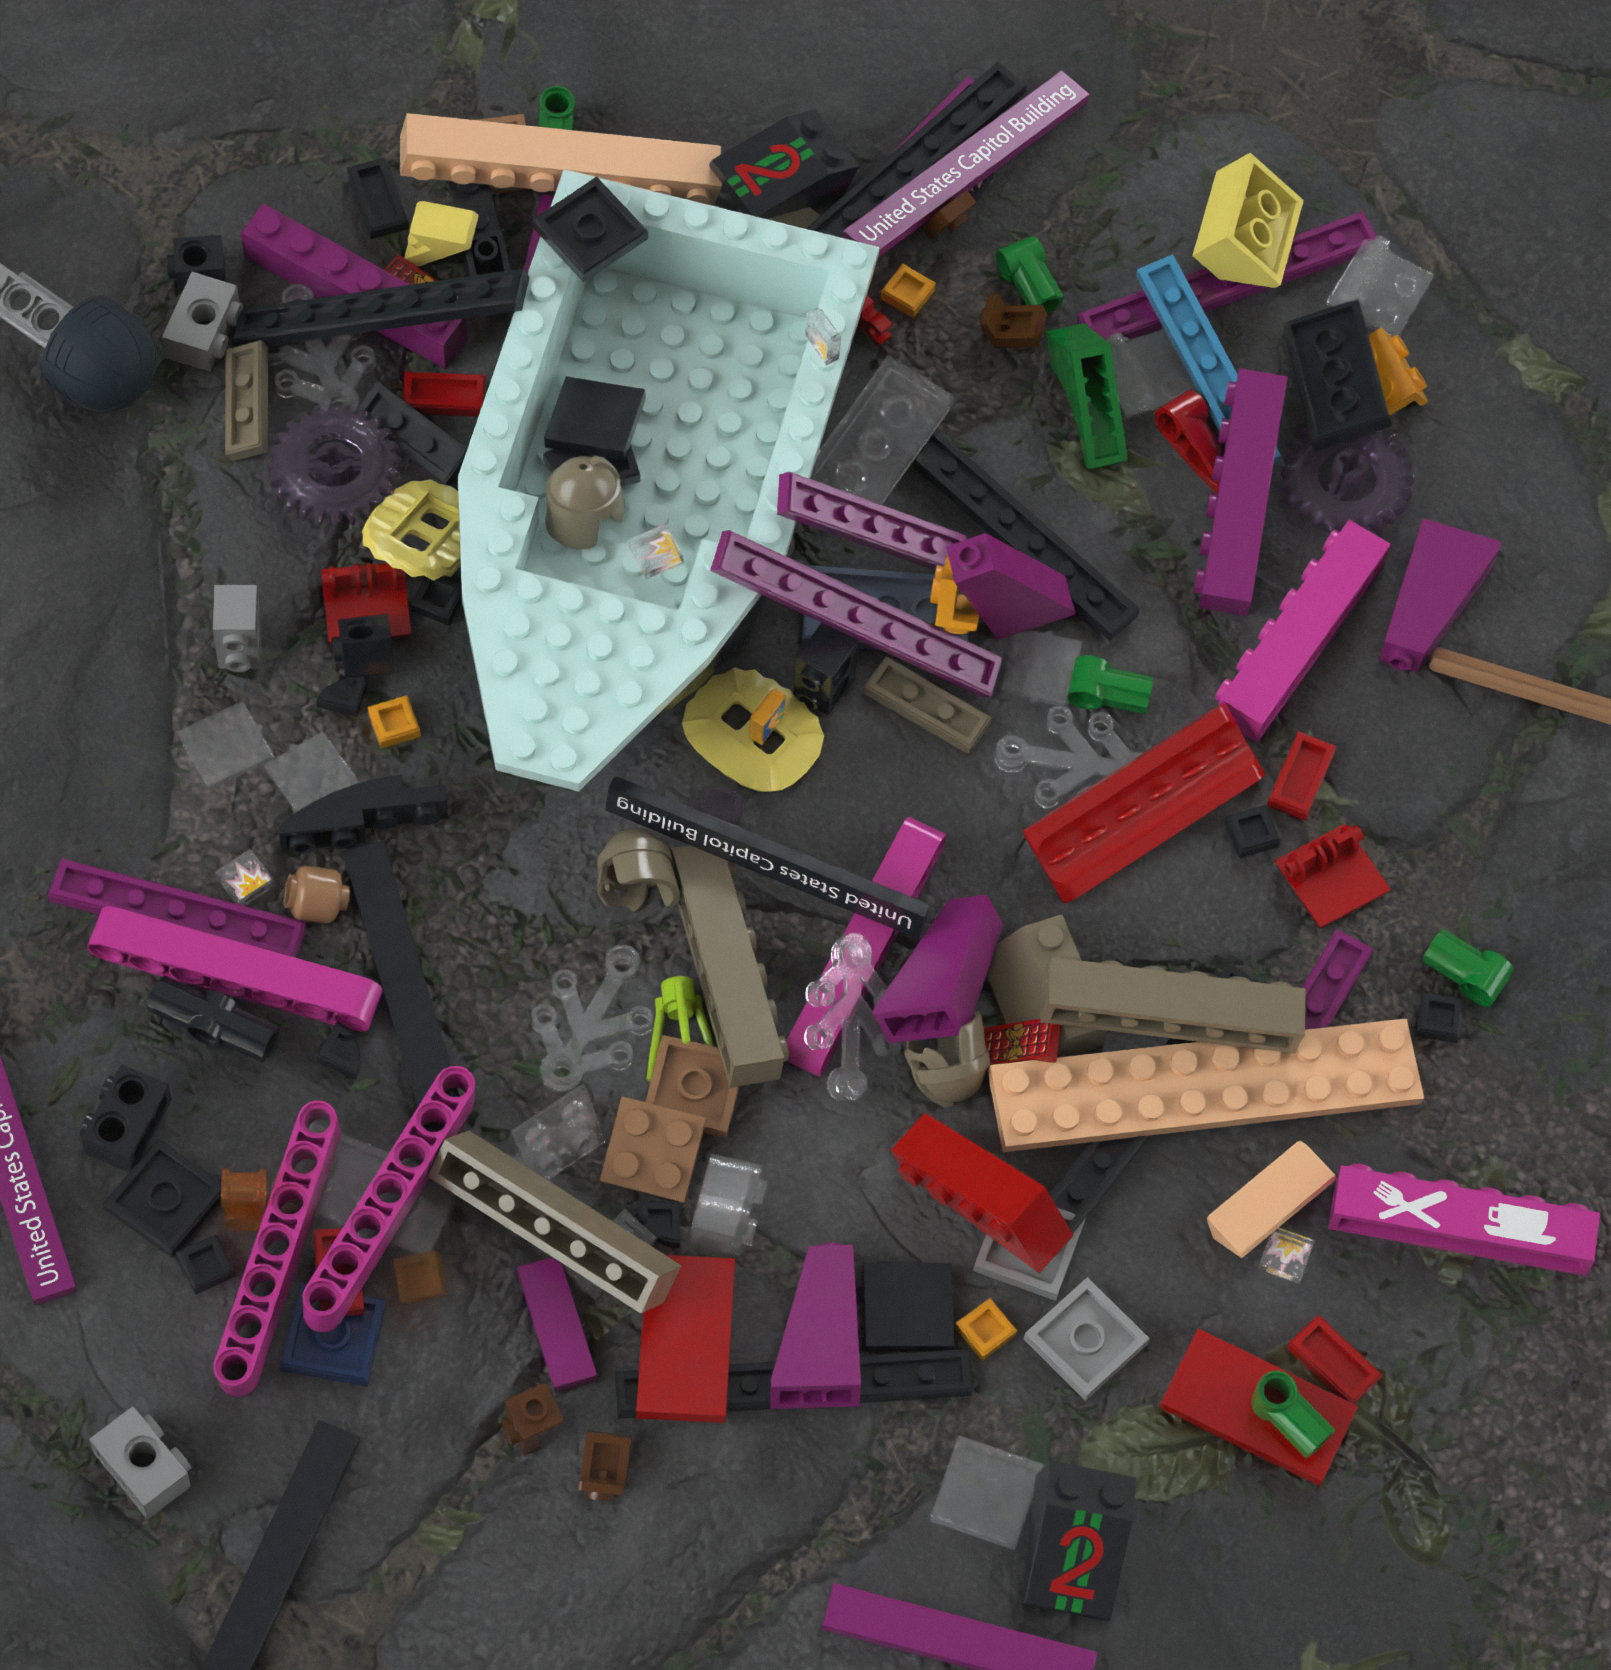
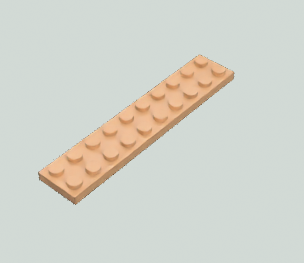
(1202, 1086)

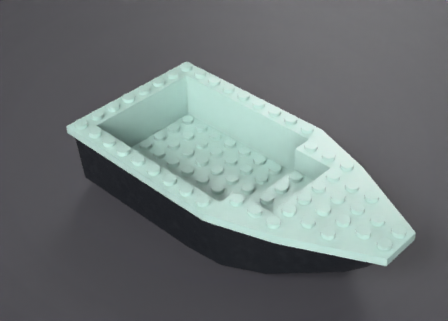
(713, 327)

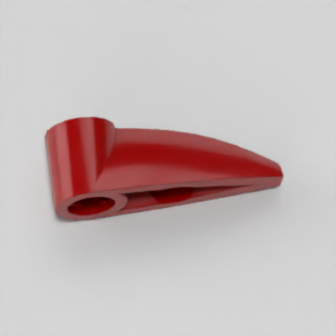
(1189, 433)

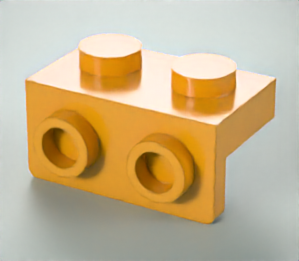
(1398, 380)
(953, 609)

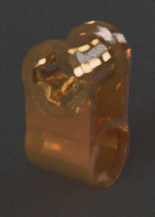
(243, 1199)

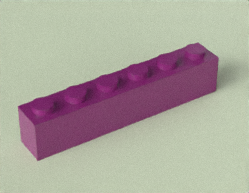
(331, 270)
(1242, 492)

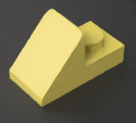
(439, 232)

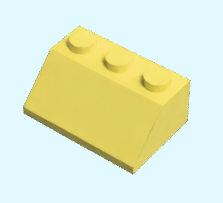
(1248, 224)

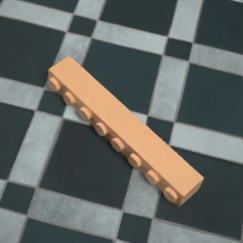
(536, 157)

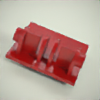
(366, 592)
(1333, 875)

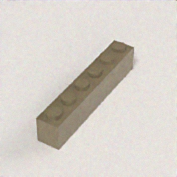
(728, 968)
(1173, 1004)
(554, 1221)

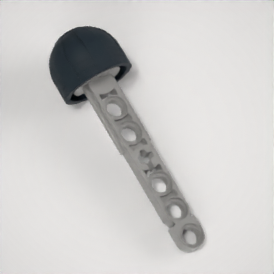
(95, 351)

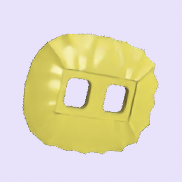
(402, 516)
(734, 750)

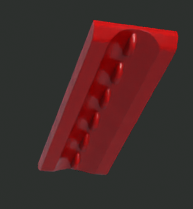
(1143, 803)

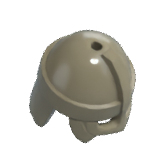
(579, 498)
(634, 863)
(955, 1068)

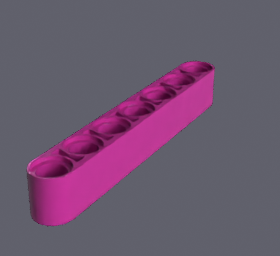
(903, 870)
(234, 968)
(383, 1216)
(280, 1268)

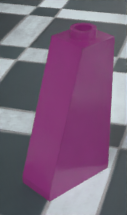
(1008, 586)
(1437, 586)
(943, 974)
(820, 1342)

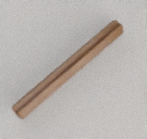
(1521, 685)

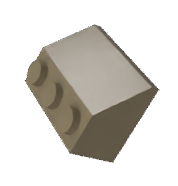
(1017, 979)

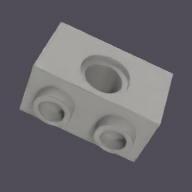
(202, 301)
(237, 627)
(148, 1486)

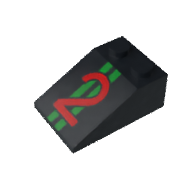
(787, 167)
(1077, 1539)

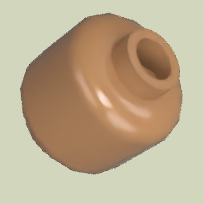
(316, 894)

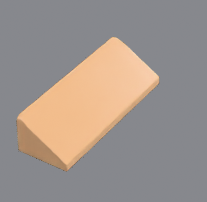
(1269, 1199)

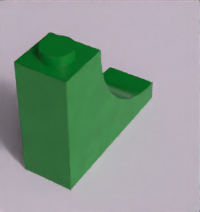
(1088, 377)

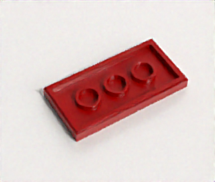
(688, 1345)
(1216, 1392)

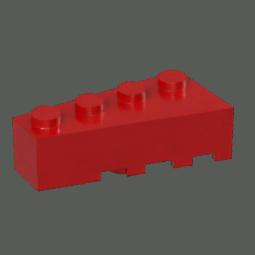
(983, 1191)

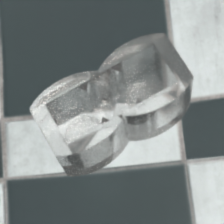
(726, 1205)

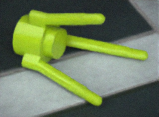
(680, 1003)

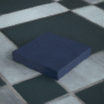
(336, 1355)

